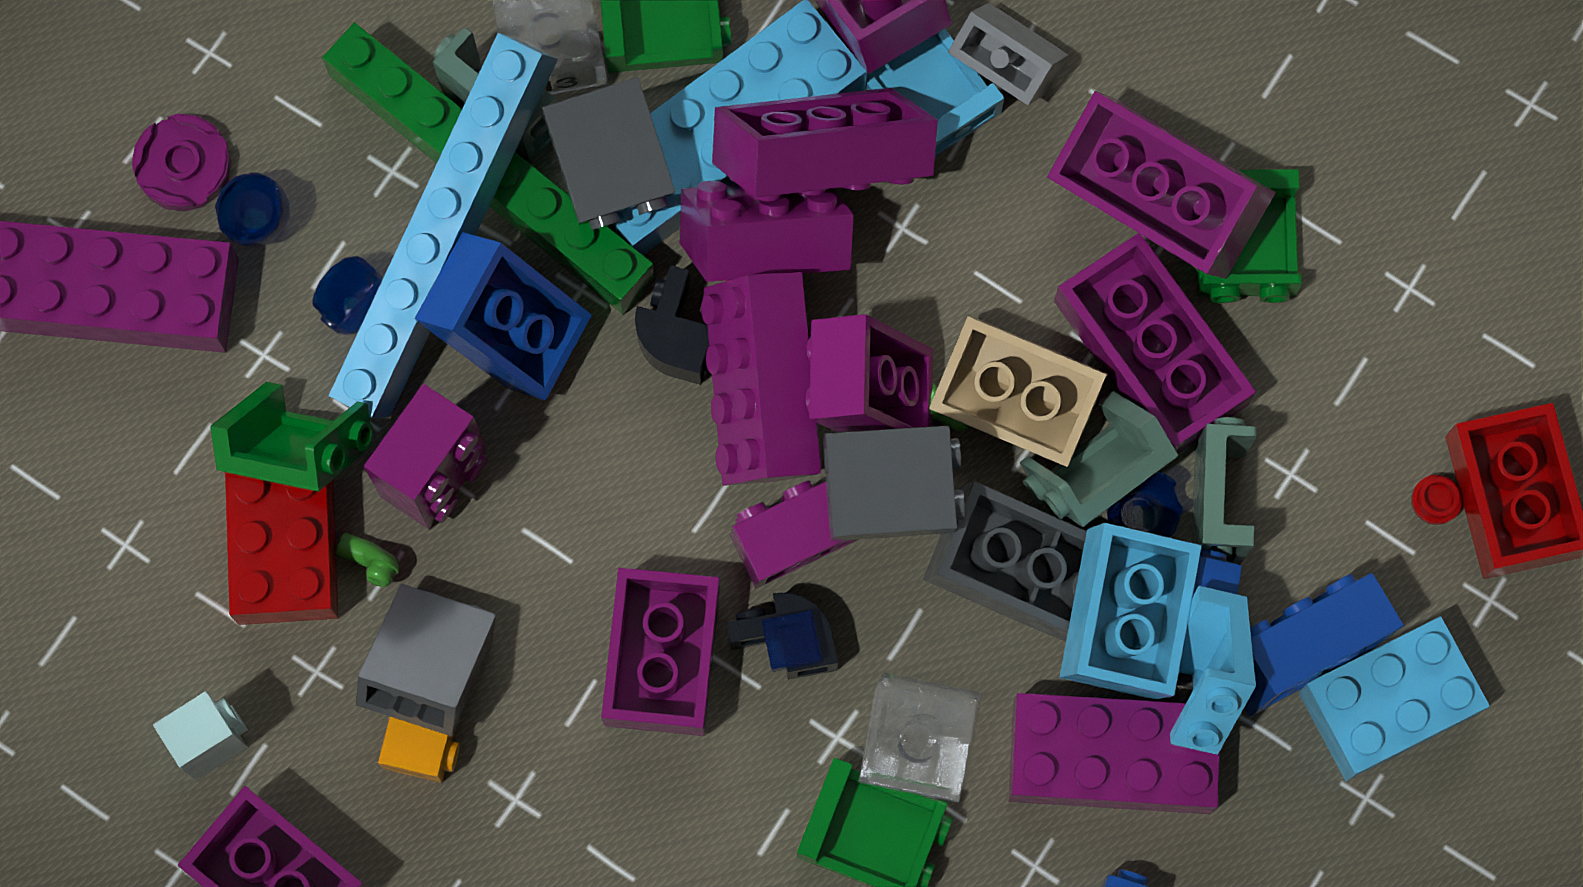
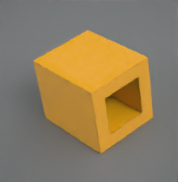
(417, 751)

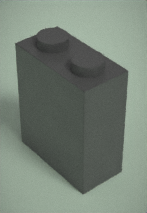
(609, 153)
(892, 483)
(425, 659)

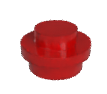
(1436, 499)

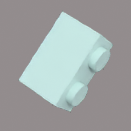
(202, 734)

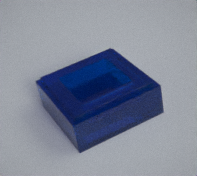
(791, 641)

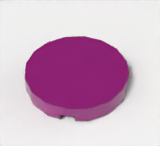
(181, 162)

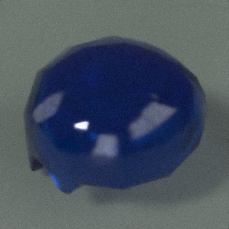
(252, 209)
(346, 294)
(1149, 507)

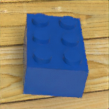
(503, 316)
(1318, 637)

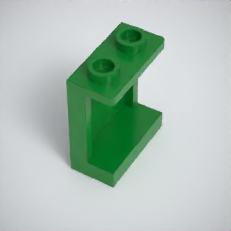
(662, 33)
(1270, 256)
(288, 447)
(873, 831)

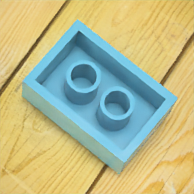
(1130, 611)
(1393, 698)

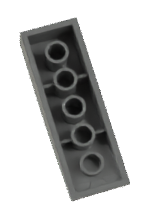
(1013, 562)

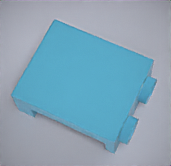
(941, 88)
(1221, 667)

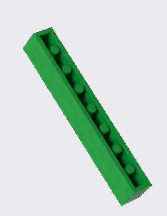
(524, 194)

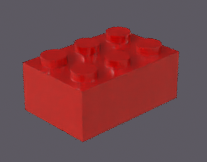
(1517, 490)
(280, 552)

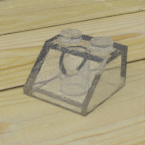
(920, 737)

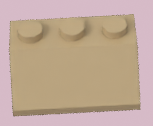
(1018, 390)

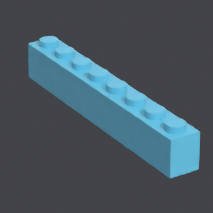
(450, 204)

